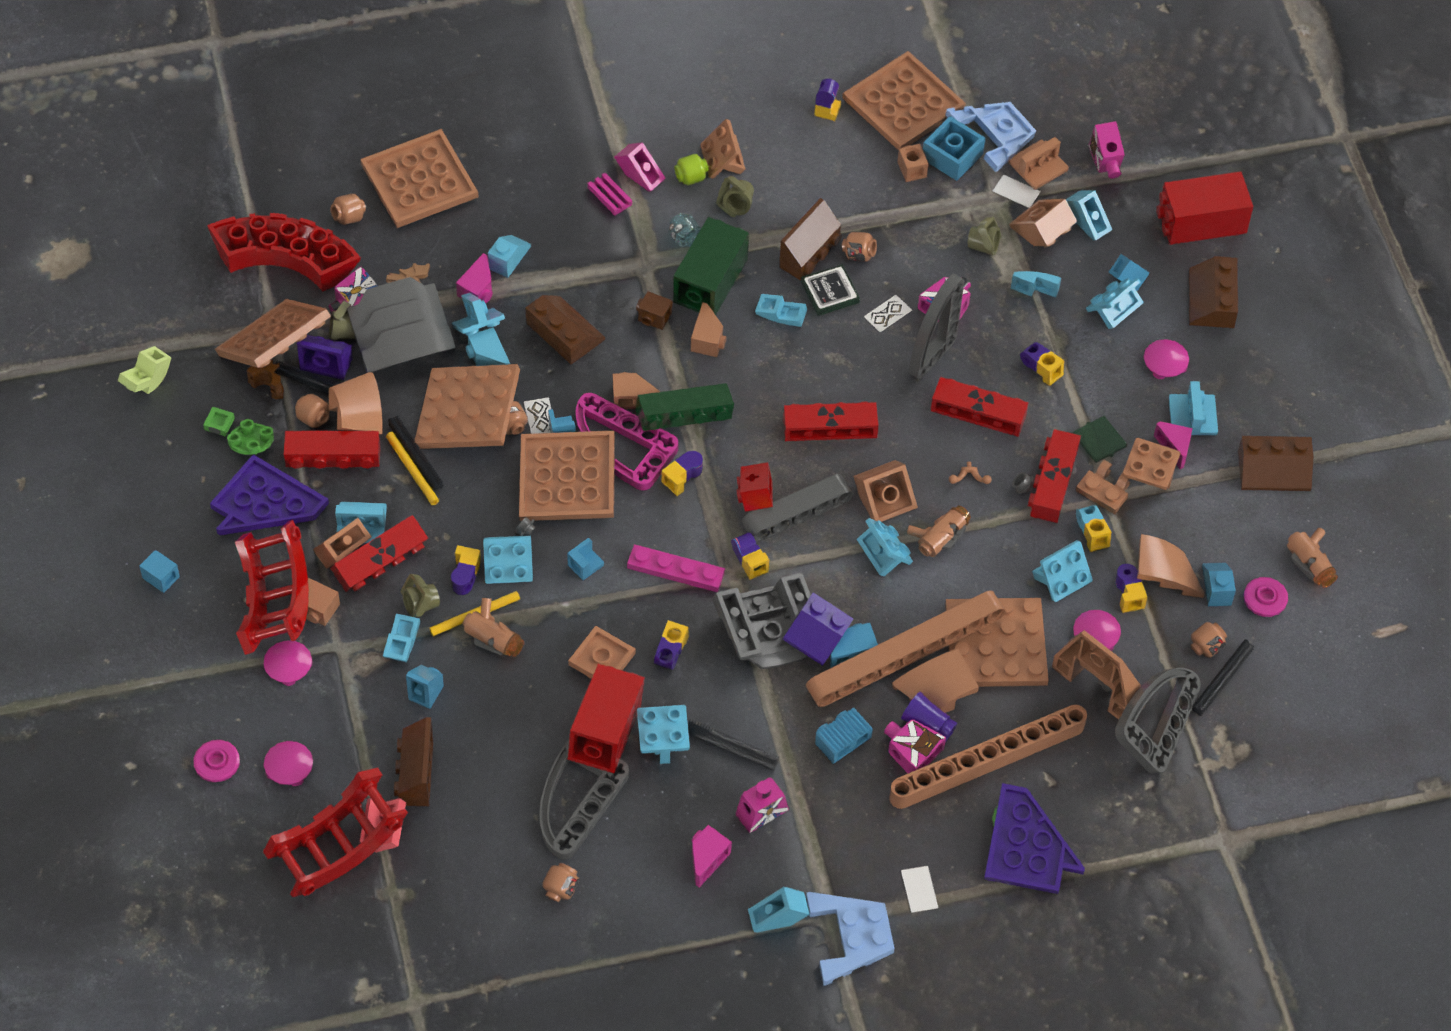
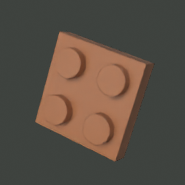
(601, 649)

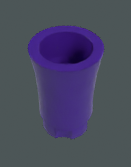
(928, 714)

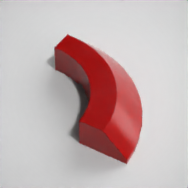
(285, 244)

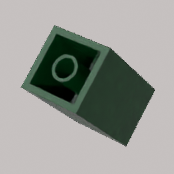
(711, 266)

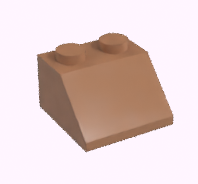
(1044, 222)
(886, 491)

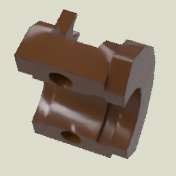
(266, 376)

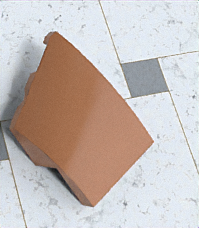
(357, 404)
(1168, 565)
(940, 680)

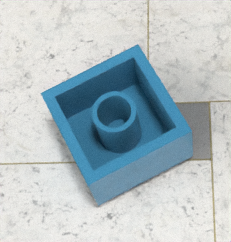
(953, 148)

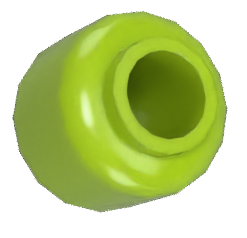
(691, 169)

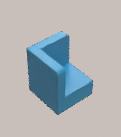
(1125, 268)
(561, 424)
(584, 559)
(159, 571)

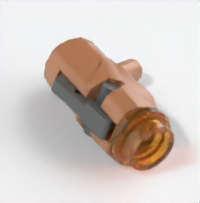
(943, 533)
(1310, 559)
(490, 634)

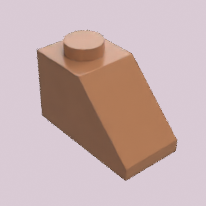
(707, 333)
(628, 387)
(342, 543)
(322, 602)

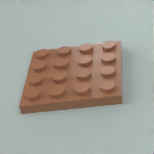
(903, 100)
(419, 178)
(273, 333)
(467, 406)
(567, 475)
(1009, 649)

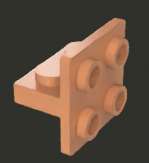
(722, 151)
(1039, 163)
(1151, 463)

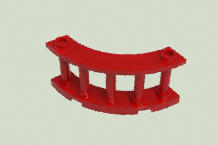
(253, 625)
(329, 820)

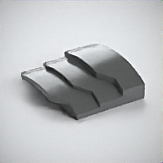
(399, 324)
(761, 619)

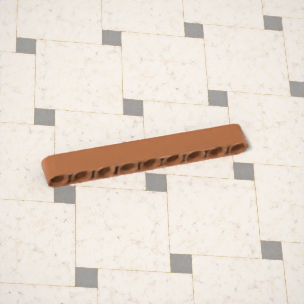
(905, 648)
(982, 765)

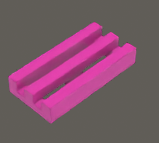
(608, 186)

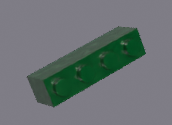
(684, 407)

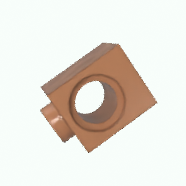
(912, 162)

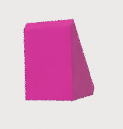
(1174, 437)

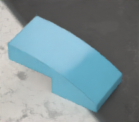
(1029, 281)
(775, 309)
(401, 638)

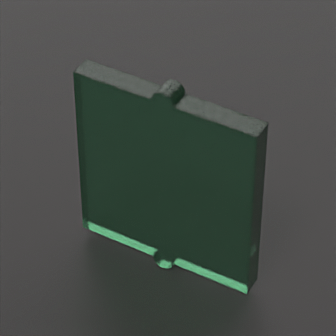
(1100, 439)

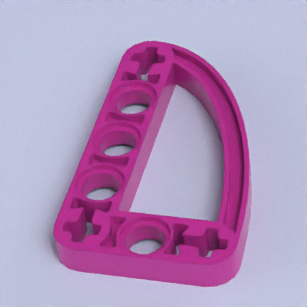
(656, 446)

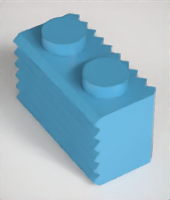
(843, 735)

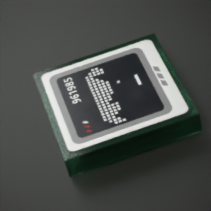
(830, 290)

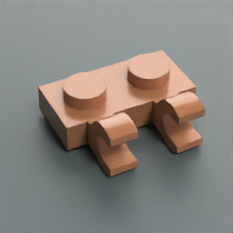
(1103, 492)

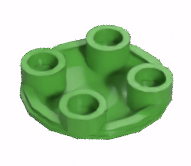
(250, 438)

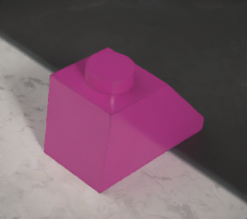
(640, 166)
(476, 280)
(708, 853)

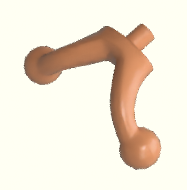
(973, 470)

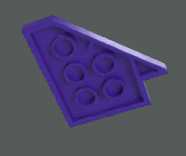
(265, 498)
(1026, 845)

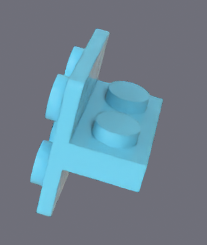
(1116, 302)
(477, 315)
(1194, 410)
(370, 514)
(883, 547)
(508, 559)
(1064, 571)
(663, 730)

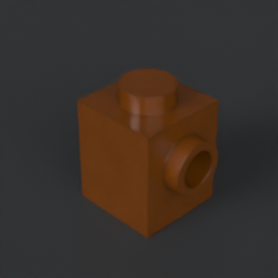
(654, 310)

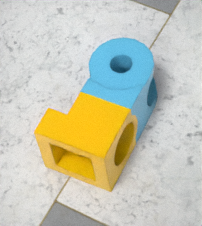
(1094, 528)

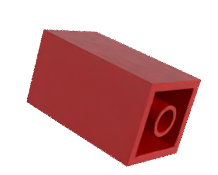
(1205, 208)
(605, 718)

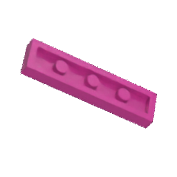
(676, 568)

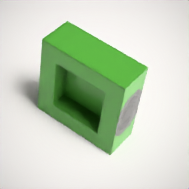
(219, 421)

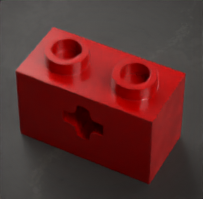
(755, 487)

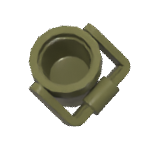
(736, 199)
(985, 236)
(340, 324)
(419, 598)

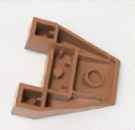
(1088, 653)

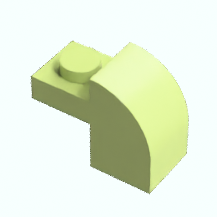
(148, 372)

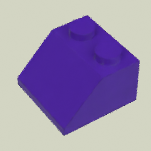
(324, 356)
(817, 628)

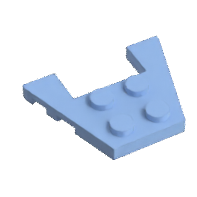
(1002, 125)
(862, 930)

